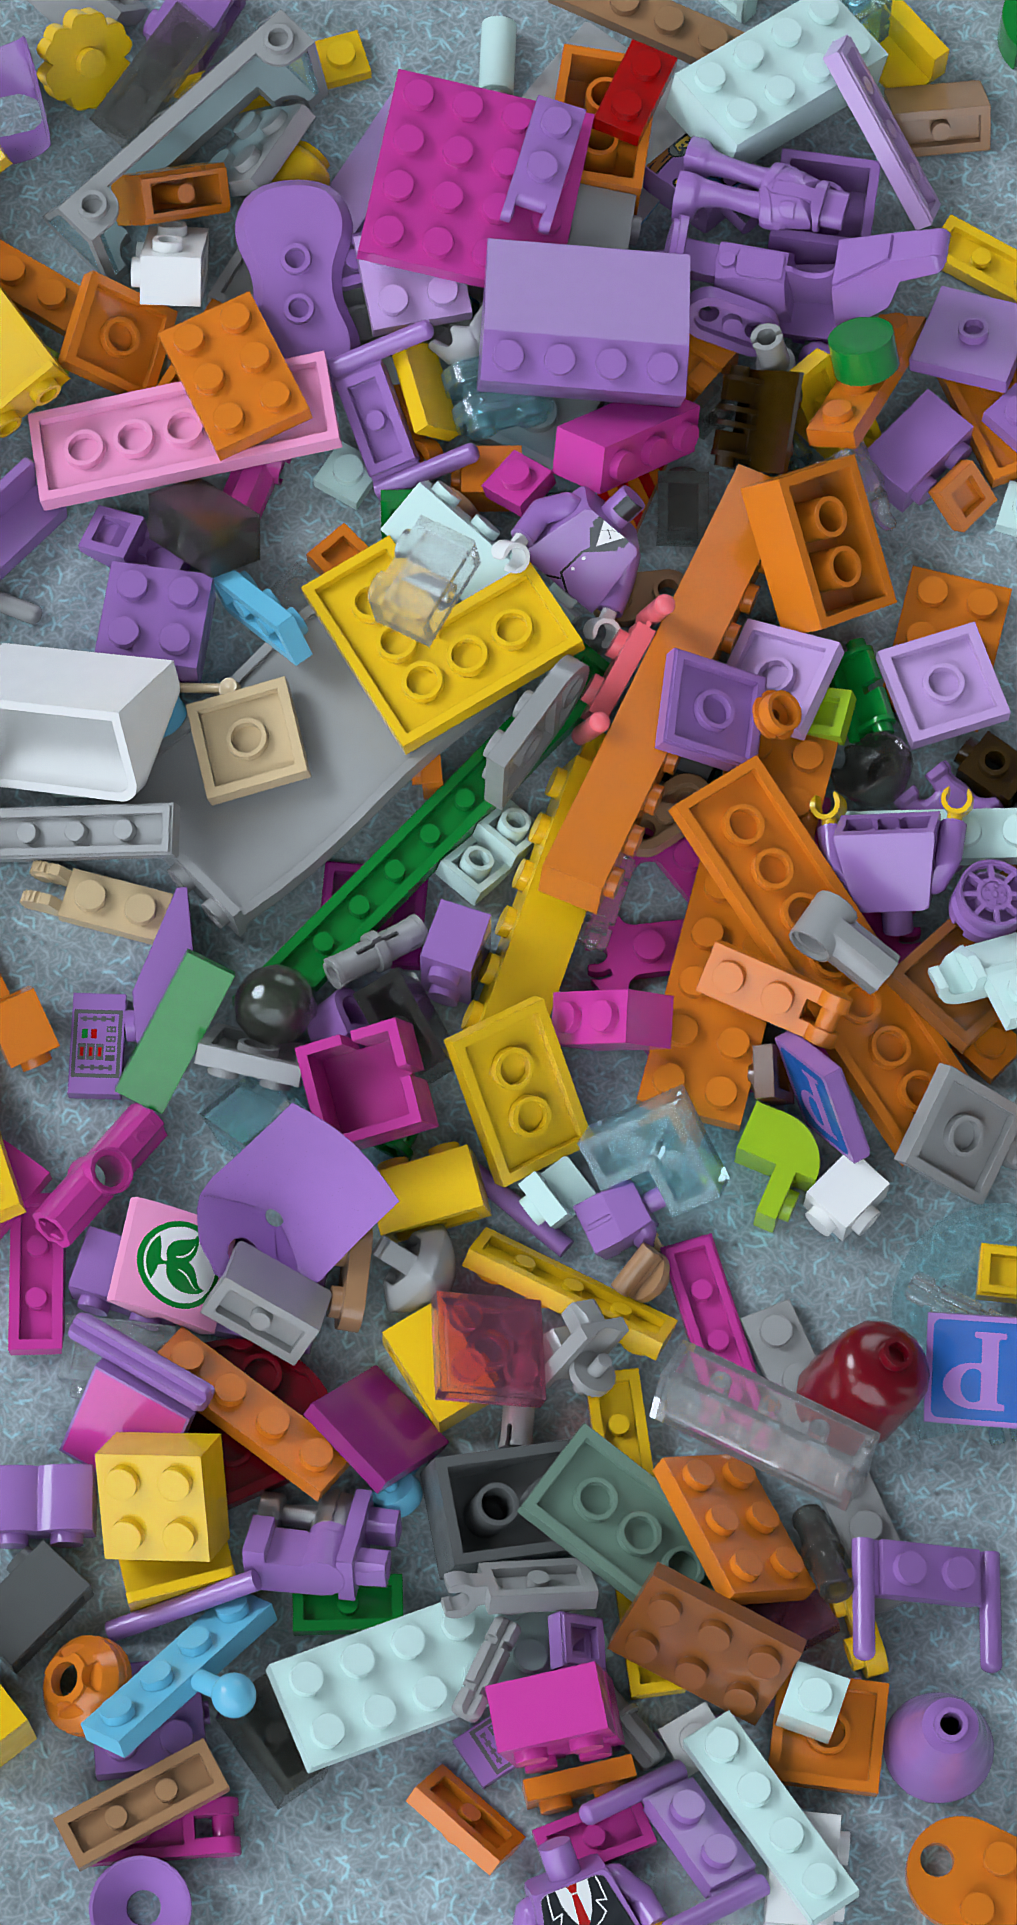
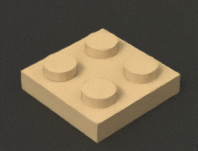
(248, 740)

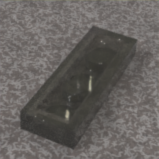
(154, 73)

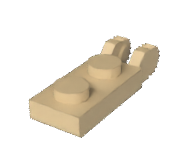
(99, 902)

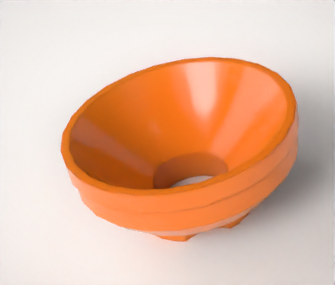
(101, 1672)

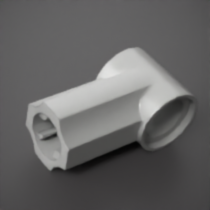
(833, 935)

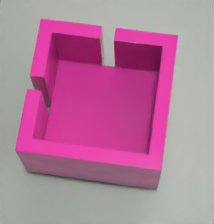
(372, 1089)
(555, 1716)

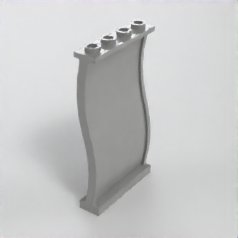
(267, 843)

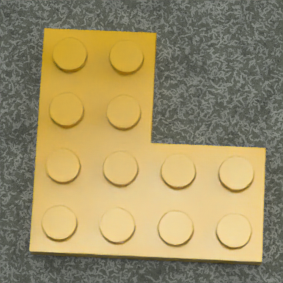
(478, 656)

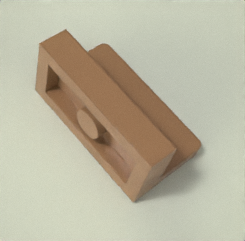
(942, 117)

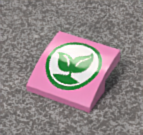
(163, 1266)

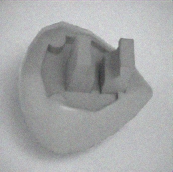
(418, 1268)

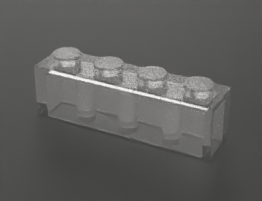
(764, 1424)

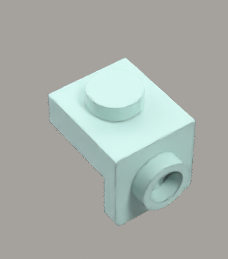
(554, 1193)

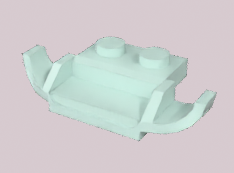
(979, 973)

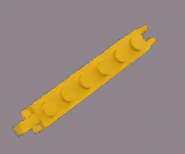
(538, 928)

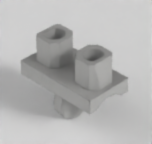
(582, 1349)

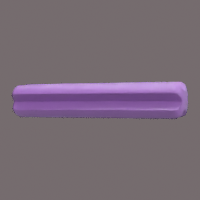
(141, 1362)

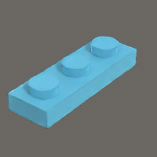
(264, 615)

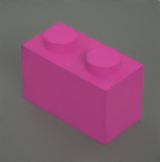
(613, 1020)

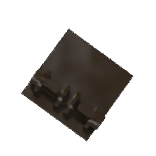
(762, 419)

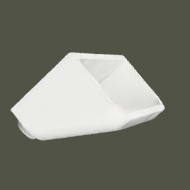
(82, 720)

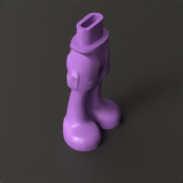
(784, 198)

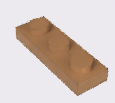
(141, 1804)

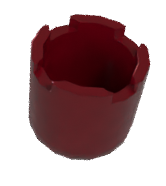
(869, 1375)

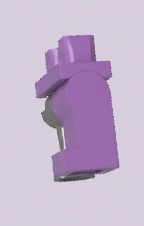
(333, 1553)

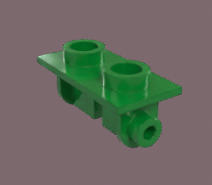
(855, 673)

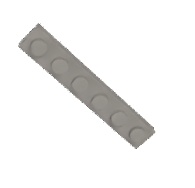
(782, 1355)

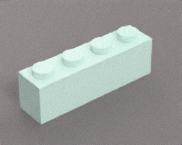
(440, 504)

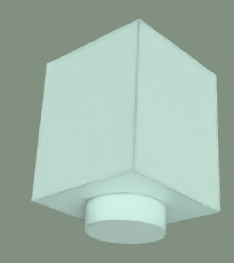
(812, 1702)

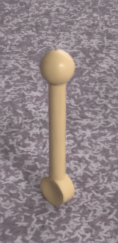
(225, 686)

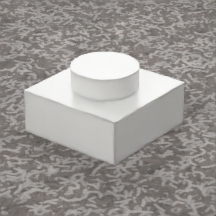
(680, 1728)

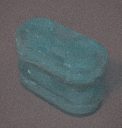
(486, 413)

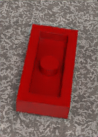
(634, 92)

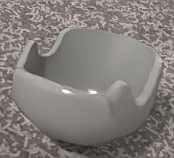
(459, 340)

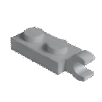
(521, 1587)

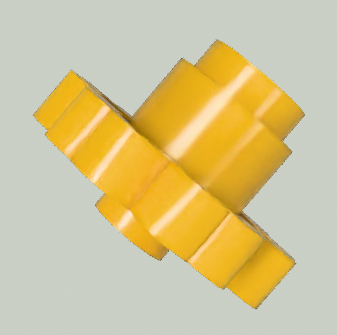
(82, 57)

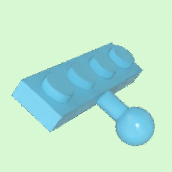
(180, 1672)

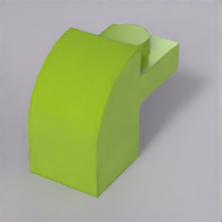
(783, 1151)

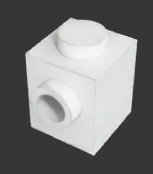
(846, 1199)

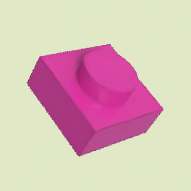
(518, 483)

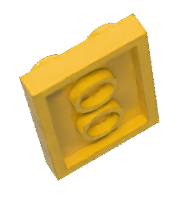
(518, 1090)

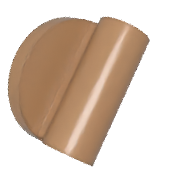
(643, 1275)

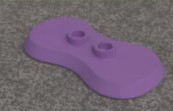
(295, 252)

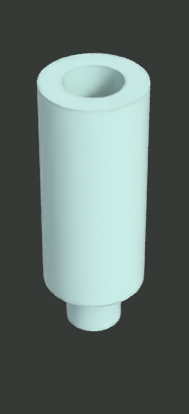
(497, 54)

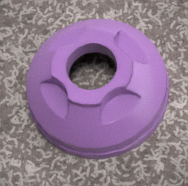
(132, 1874)

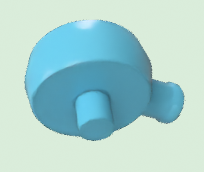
(402, 1495)

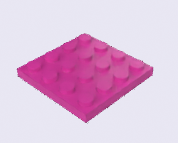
(448, 176)

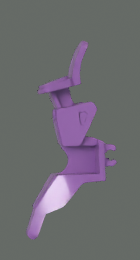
(815, 296)

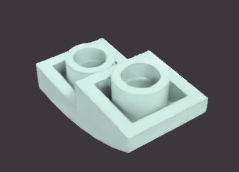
(489, 854)

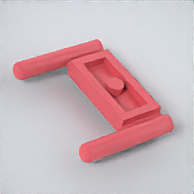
(626, 652)

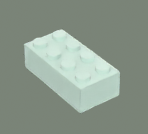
(770, 80)

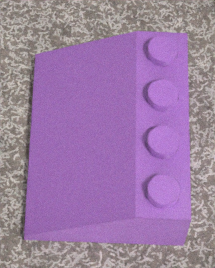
(585, 323)

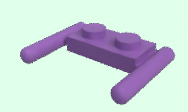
(379, 419)
(926, 1576)
(695, 1837)

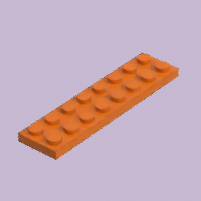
(769, 878)
(710, 1038)

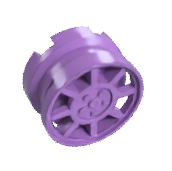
(985, 901)

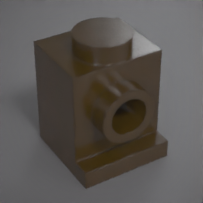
(983, 780)

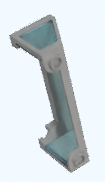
(268, 61)

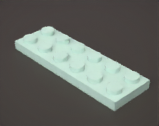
(394, 1679)

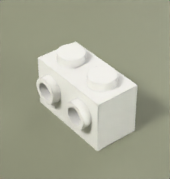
(172, 265)

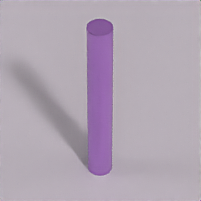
(509, 1202)
(183, 1605)

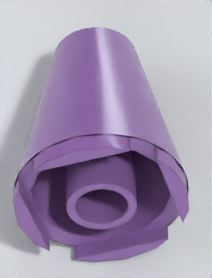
(938, 1747)

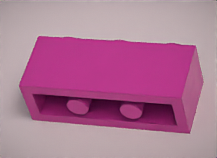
(623, 442)

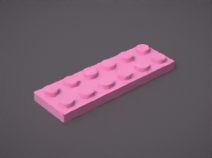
(158, 440)

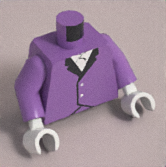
(582, 548)

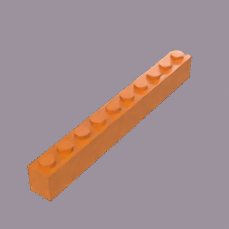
(627, 766)

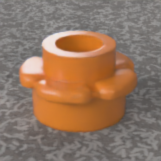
(776, 714)

